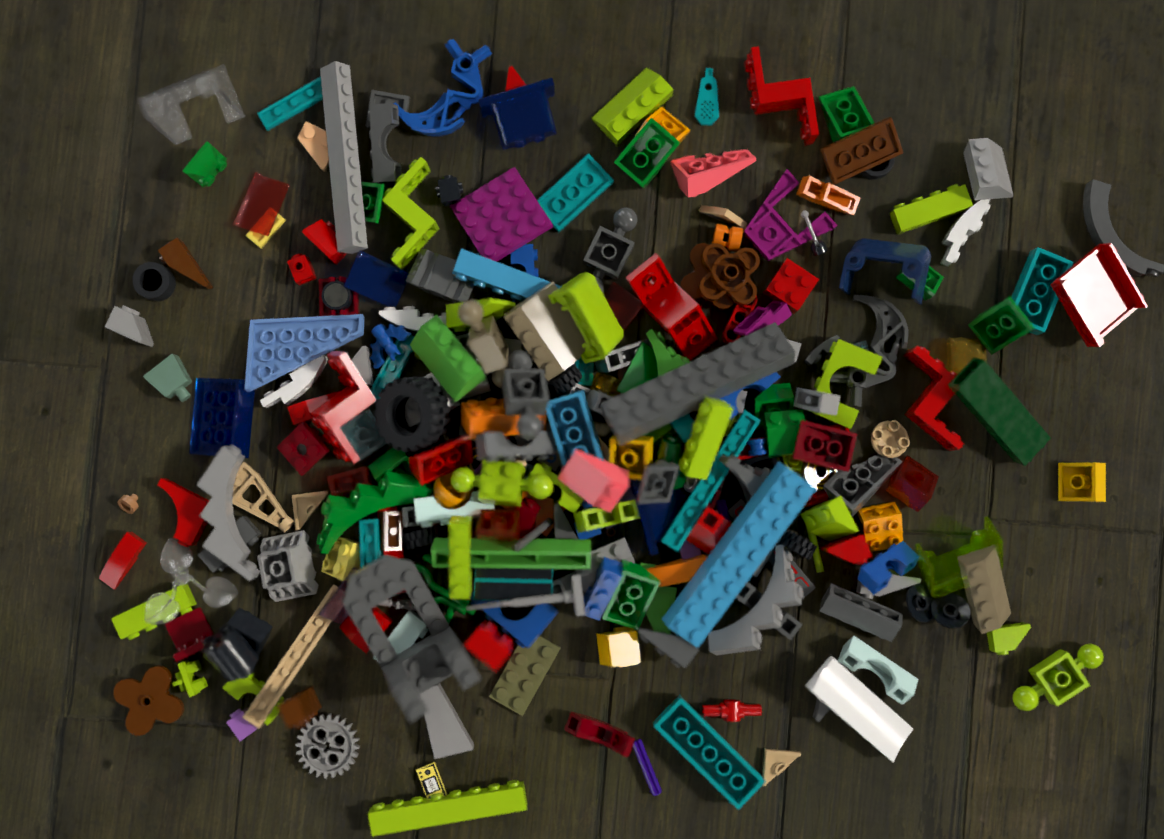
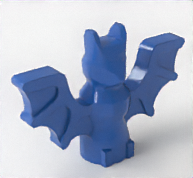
(385, 340)

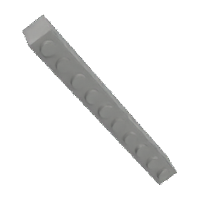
(343, 158)

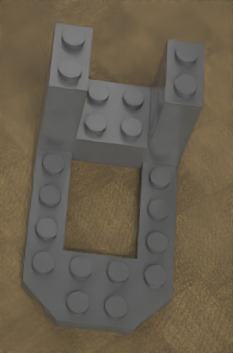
(422, 663)

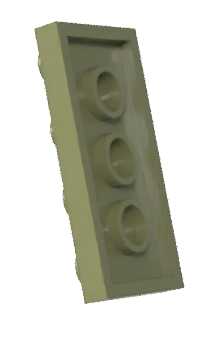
(524, 674)

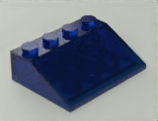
(221, 416)

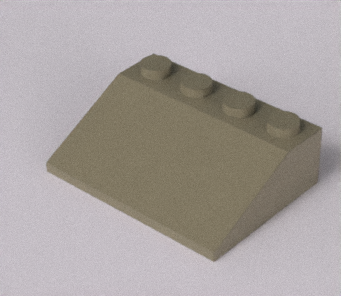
(547, 331)

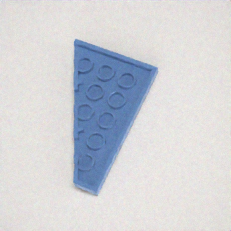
(289, 343)

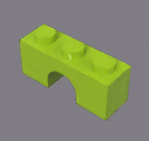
(569, 499)
(600, 518)
(251, 684)

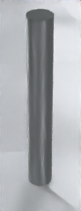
(533, 534)

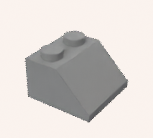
(130, 324)

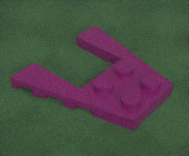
(771, 233)

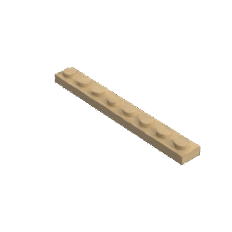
(289, 665)

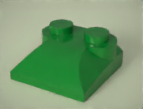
(205, 165)

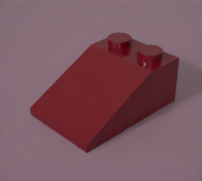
(824, 446)

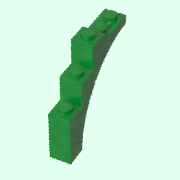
(366, 499)

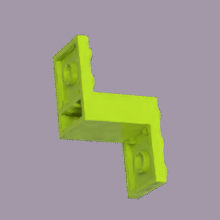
(410, 213)

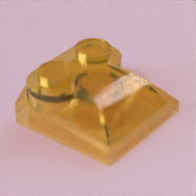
(962, 351)

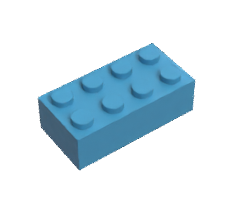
(573, 426)

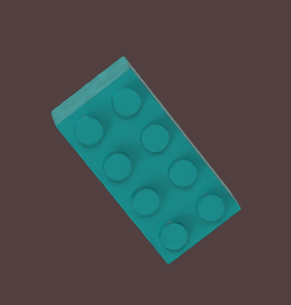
(1033, 290)

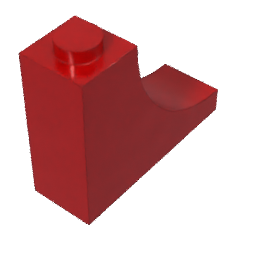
(189, 507)

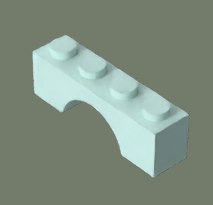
(430, 512)
(897, 681)

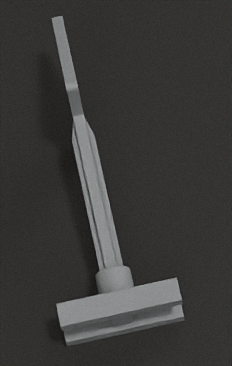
(574, 596)

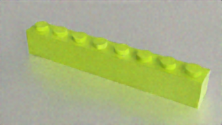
(447, 809)

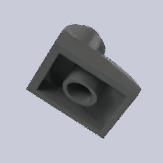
(657, 482)

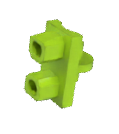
(186, 678)

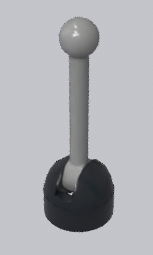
(818, 246)

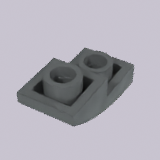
(814, 356)

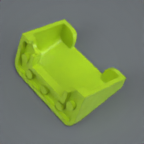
(591, 315)

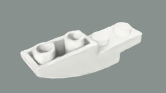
(967, 224)
(408, 317)
(302, 379)

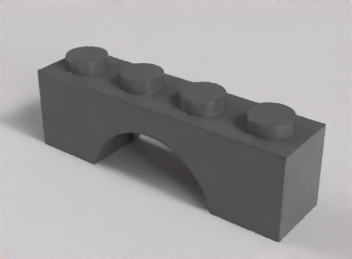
(382, 120)
(494, 446)
(750, 597)

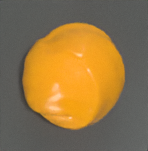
(447, 496)

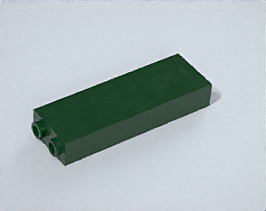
(999, 411)

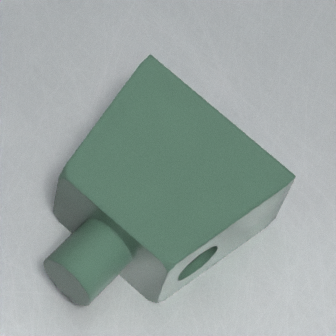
(170, 378)

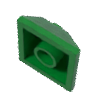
(372, 200)
(773, 399)

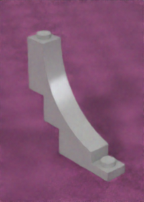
(225, 539)

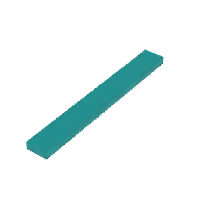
(706, 489)

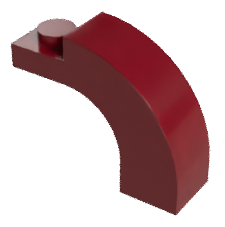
(600, 732)

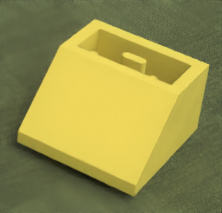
(342, 558)

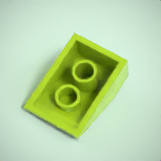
(490, 307)

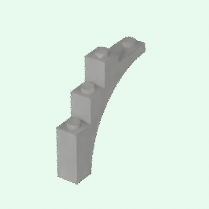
(780, 593)

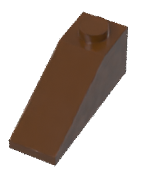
(178, 257)

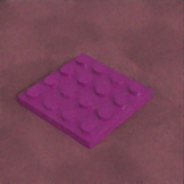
(501, 216)

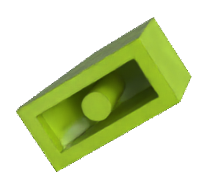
(1007, 637)

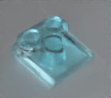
(363, 434)

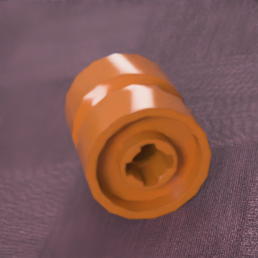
(734, 237)

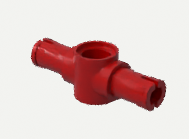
(731, 710)

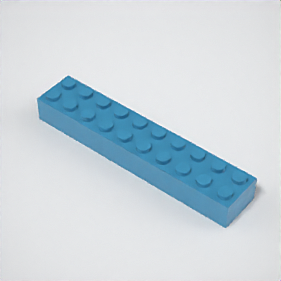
(738, 554)

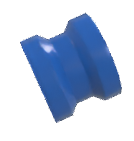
(757, 447)

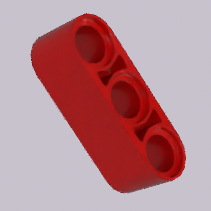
(745, 310)

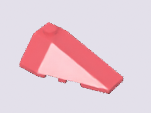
(702, 174)

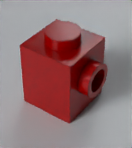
(301, 269)

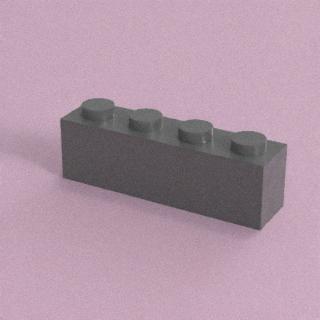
(861, 612)

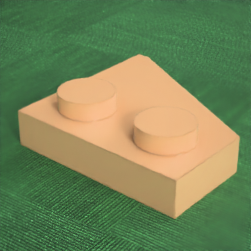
(315, 142)

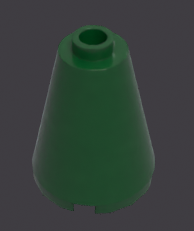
(672, 451)

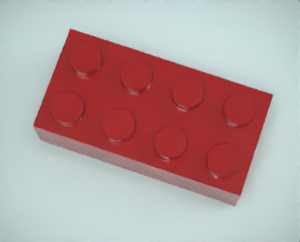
(490, 644)

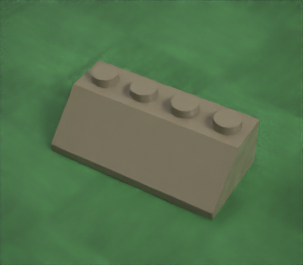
(985, 588)

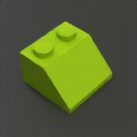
(830, 520)

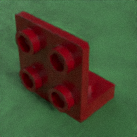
(189, 633)

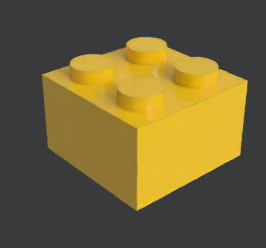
(632, 455)

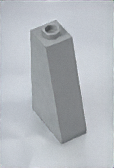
(444, 726)

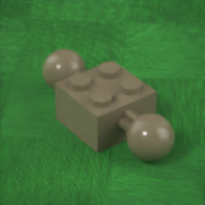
(485, 340)

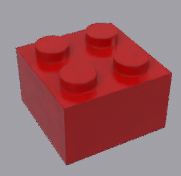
(791, 285)

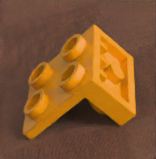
(881, 525)

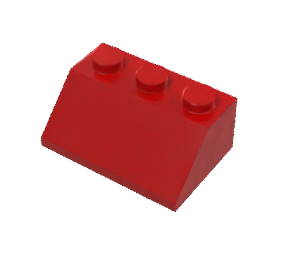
(441, 459)

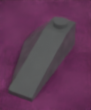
(861, 481)

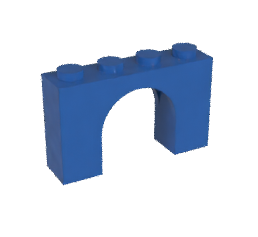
(524, 630)

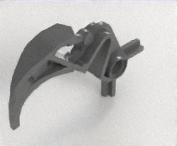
(882, 334)

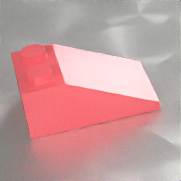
(595, 480)

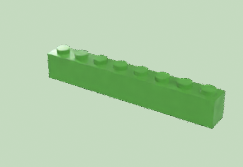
(536, 554)

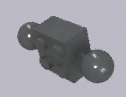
(611, 249)
(525, 393)

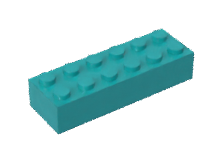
(708, 752)

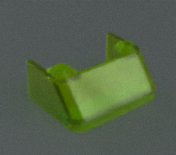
(943, 572)

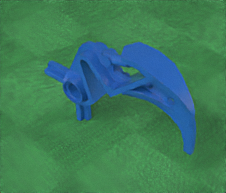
(468, 77)

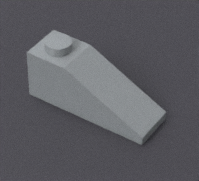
(896, 583)

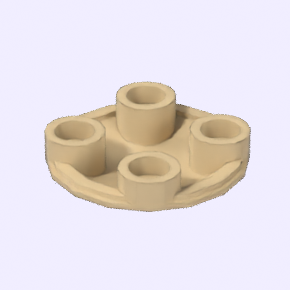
(890, 439)

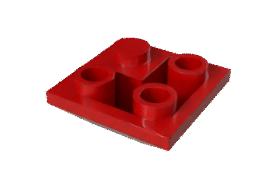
(708, 530)

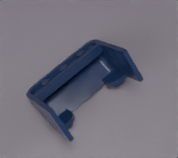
(913, 257)

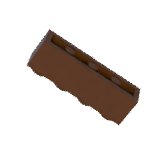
(300, 708)

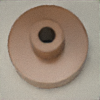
(128, 503)

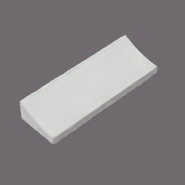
(860, 707)

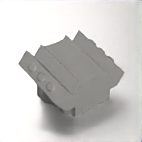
(287, 566)

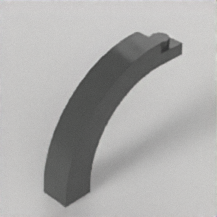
(1101, 230)

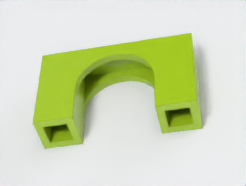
(845, 355)

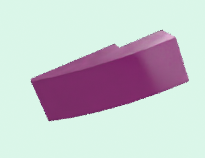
(762, 317)

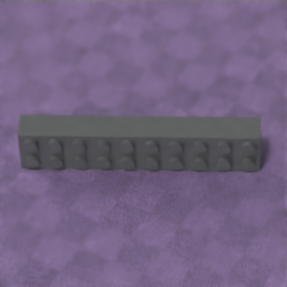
(686, 386)

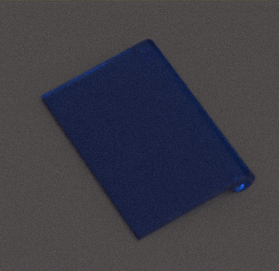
(376, 279)

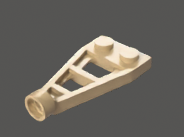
(245, 477)

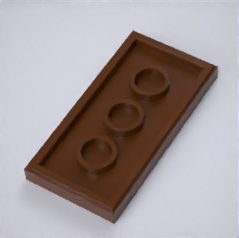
(861, 150)

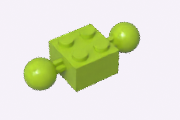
(501, 483)
(1058, 677)

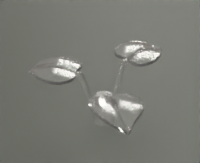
(176, 560)

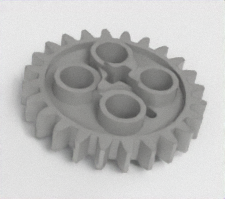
(322, 763)

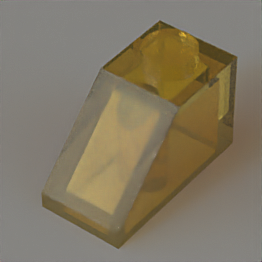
(606, 384)

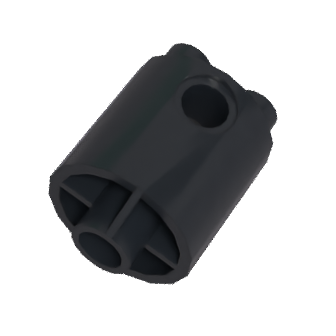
(230, 653)

